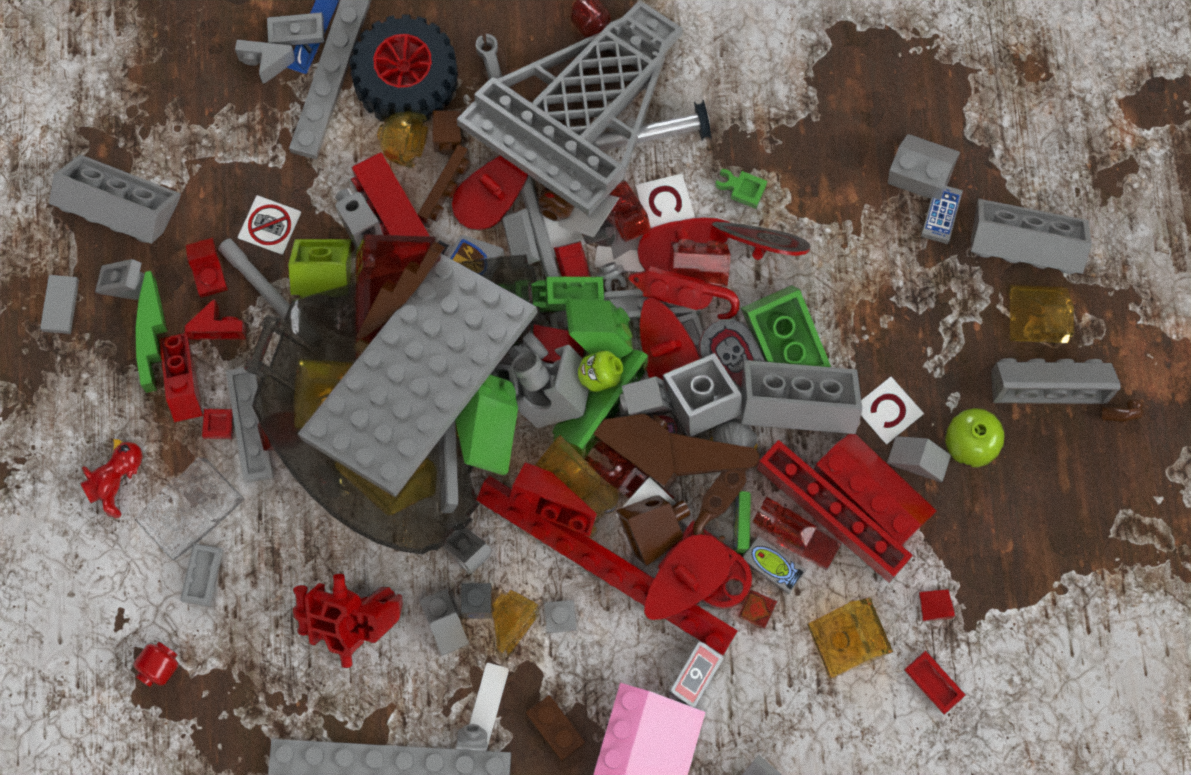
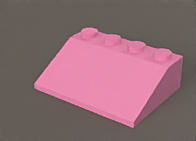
(648, 735)

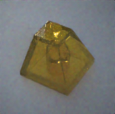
(1041, 314)
(512, 620)

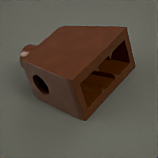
(652, 526)

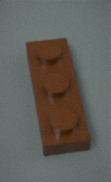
(444, 186)

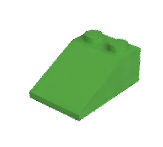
(785, 329)
(488, 426)

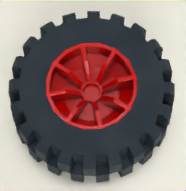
(404, 67)

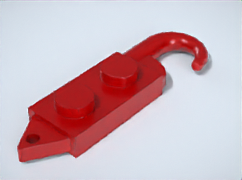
(683, 290)

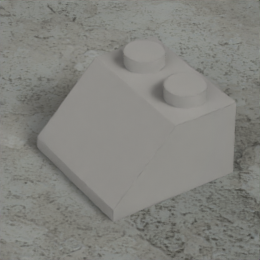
(922, 167)
(703, 394)

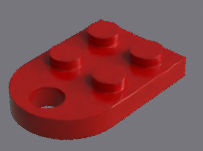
(738, 571)

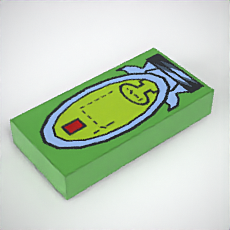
(741, 528)

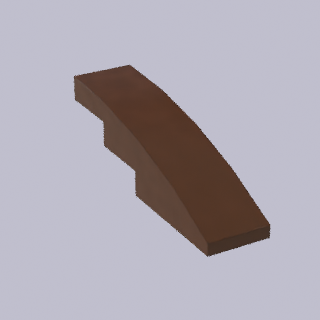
(394, 296)

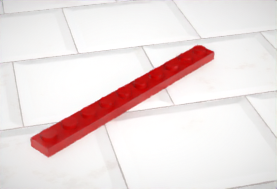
(603, 564)

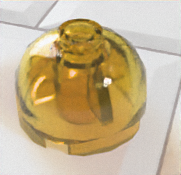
(403, 137)

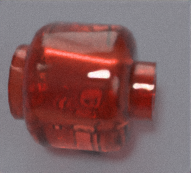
(590, 17)

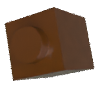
(446, 131)

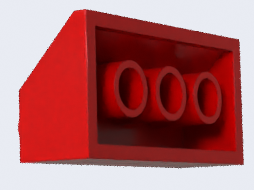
(874, 488)

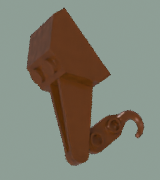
(669, 455)

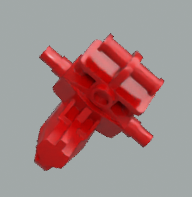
(343, 617)

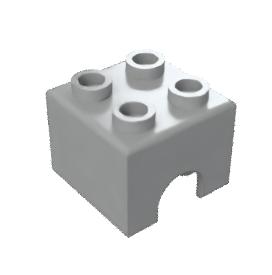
(561, 396)

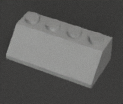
(113, 198)
(1030, 237)
(1054, 382)
(800, 397)

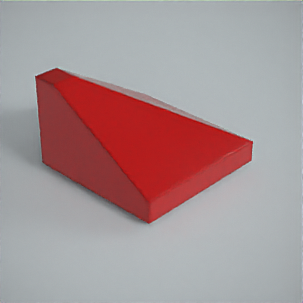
(936, 605)

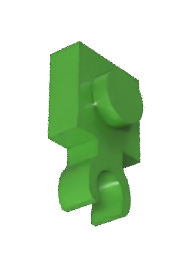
(746, 188)

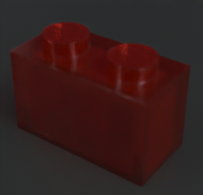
(701, 260)

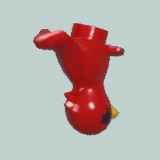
(105, 480)

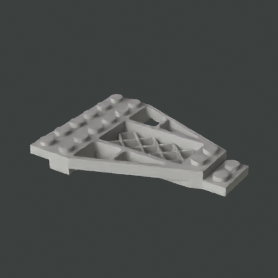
(555, 152)

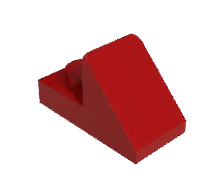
(206, 267)
(209, 327)

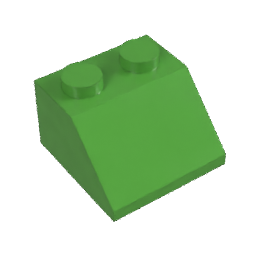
(599, 326)

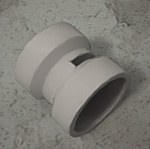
(530, 342)
(530, 370)

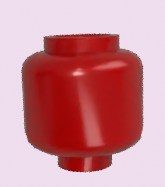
(155, 664)

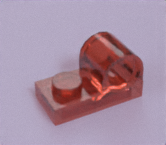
(629, 214)

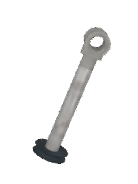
(660, 129)

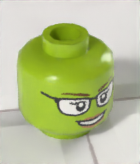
(600, 371)

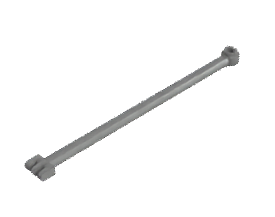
(528, 190)

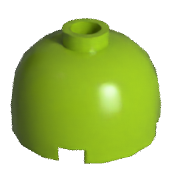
(970, 447)

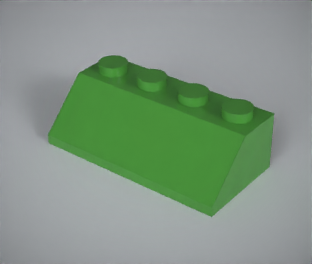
(600, 406)

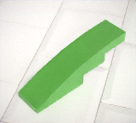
(555, 291)
(148, 324)

